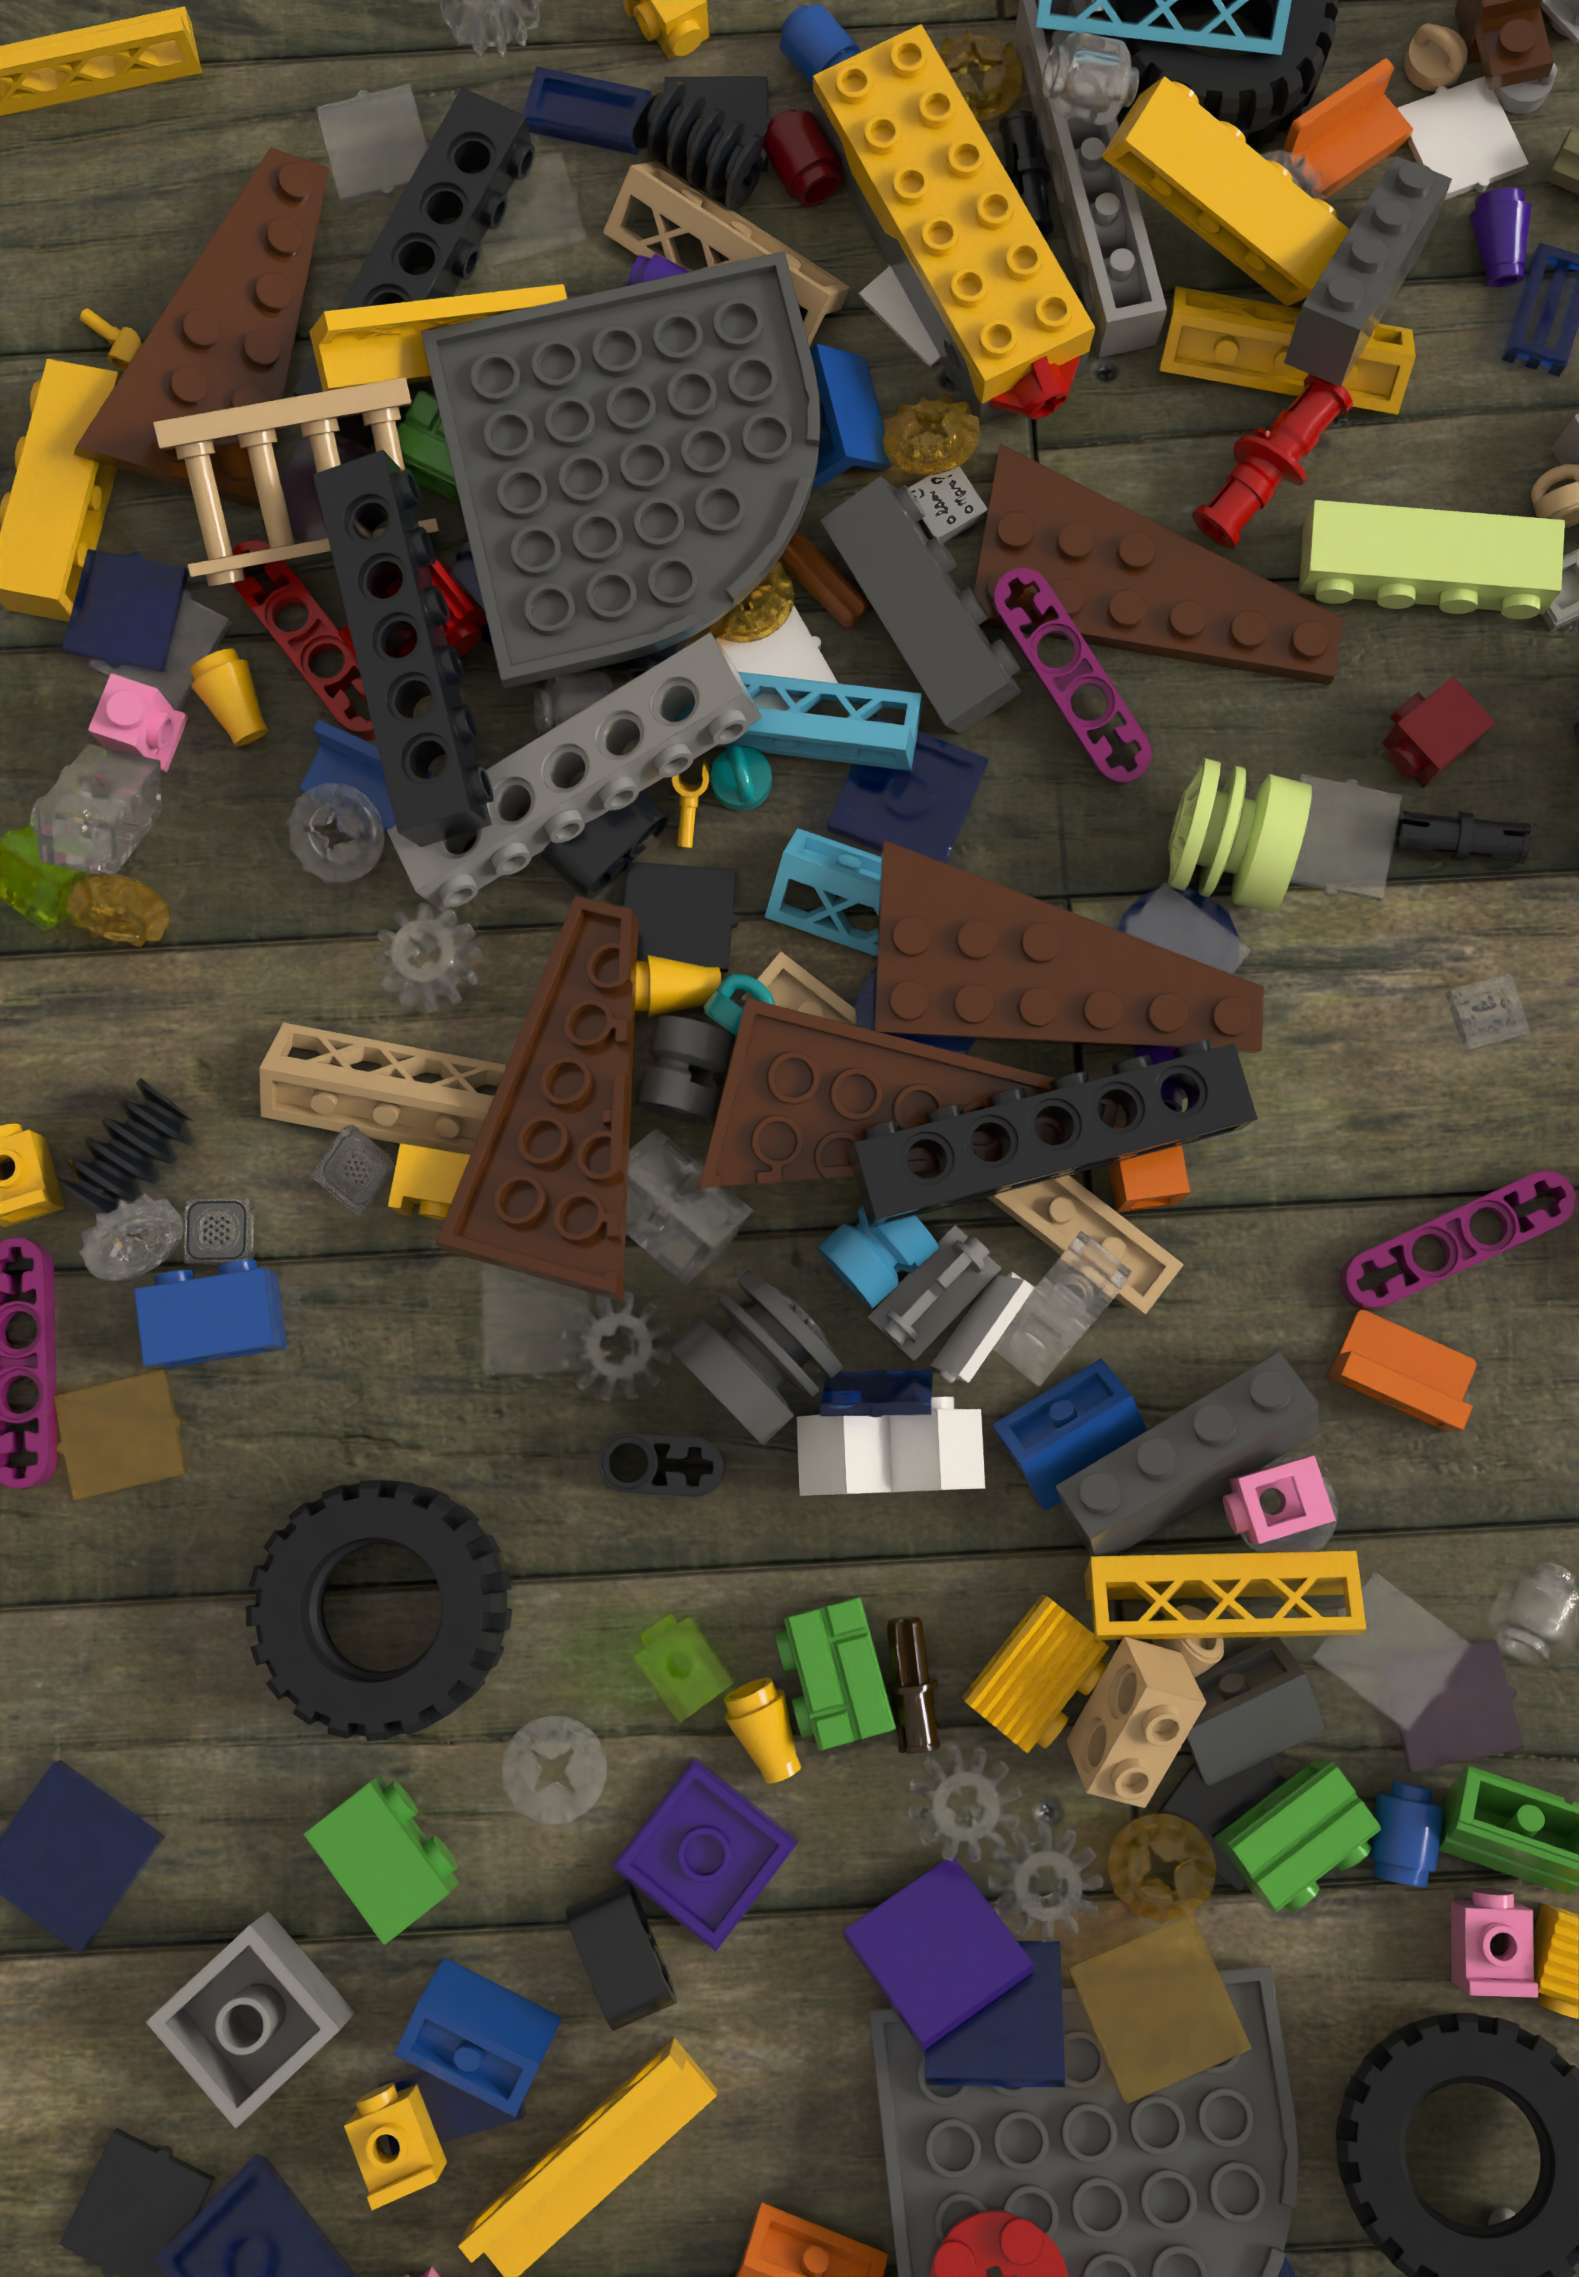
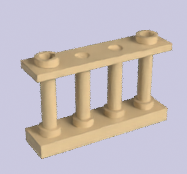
(255, 429)

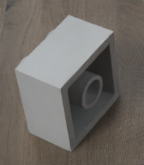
(251, 2018)

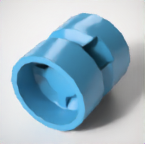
(871, 1257)

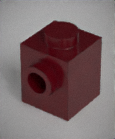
(1435, 732)

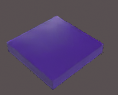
(705, 1853)
(938, 1952)

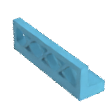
(1177, 34)
(831, 737)
(832, 871)

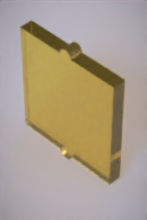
(120, 1435)

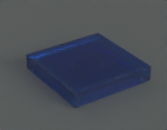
(913, 807)
(72, 1855)
(1012, 2038)

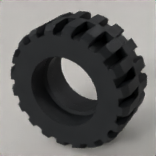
(1248, 91)
(292, 1616)
(1373, 2164)

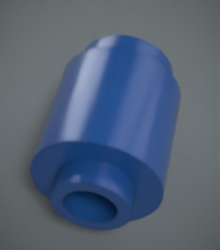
(815, 41)
(1408, 1834)

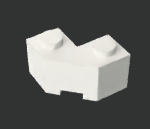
(891, 1452)

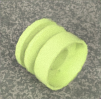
(1239, 835)

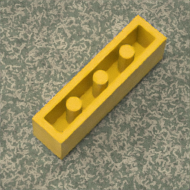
(1226, 191)
(55, 495)

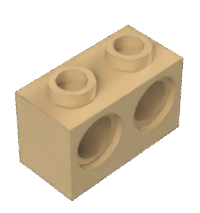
(1135, 1722)

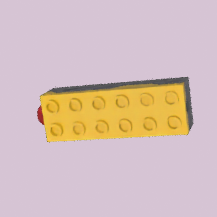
(953, 228)

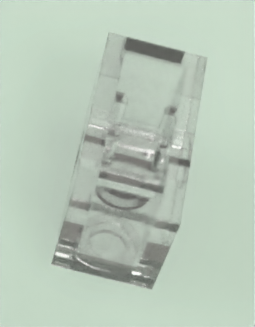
(98, 810)
(671, 1216)
(1061, 1308)

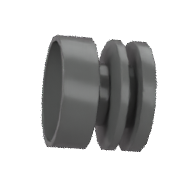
(757, 1356)

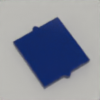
(125, 610)
(878, 1393)

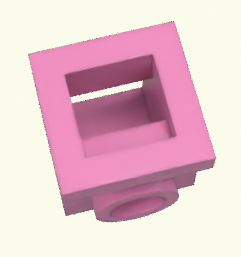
(137, 721)
(1301, 1496)
(1473, 1927)

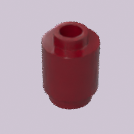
(802, 157)

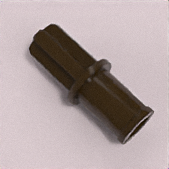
(912, 1687)

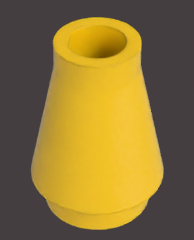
(229, 693)
(673, 985)
(763, 1727)

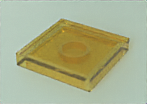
(1159, 2009)

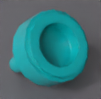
(741, 778)
(727, 1011)

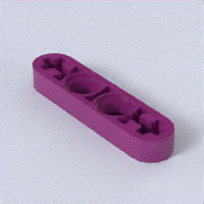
(1079, 672)
(1456, 1238)
(34, 1361)

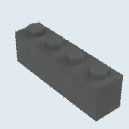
(1367, 271)
(922, 605)
(1189, 1457)

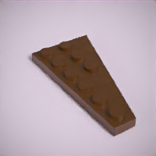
(223, 332)
(1141, 583)
(1007, 967)
(811, 1084)
(555, 1144)

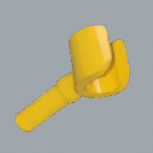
(124, 341)
(689, 802)

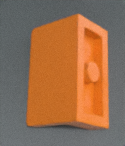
(1350, 129)
(1405, 1371)
(798, 2248)

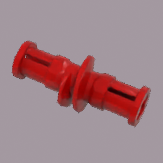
(1269, 458)

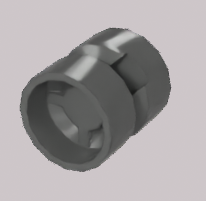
(686, 1070)

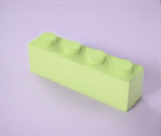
(1431, 558)

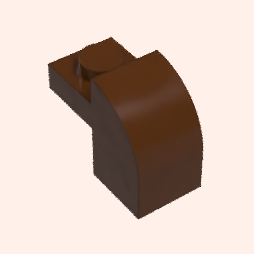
(1506, 39)

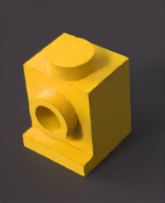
(675, 24)
(426, 1179)
(33, 1186)
(407, 2119)

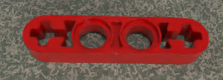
(307, 642)

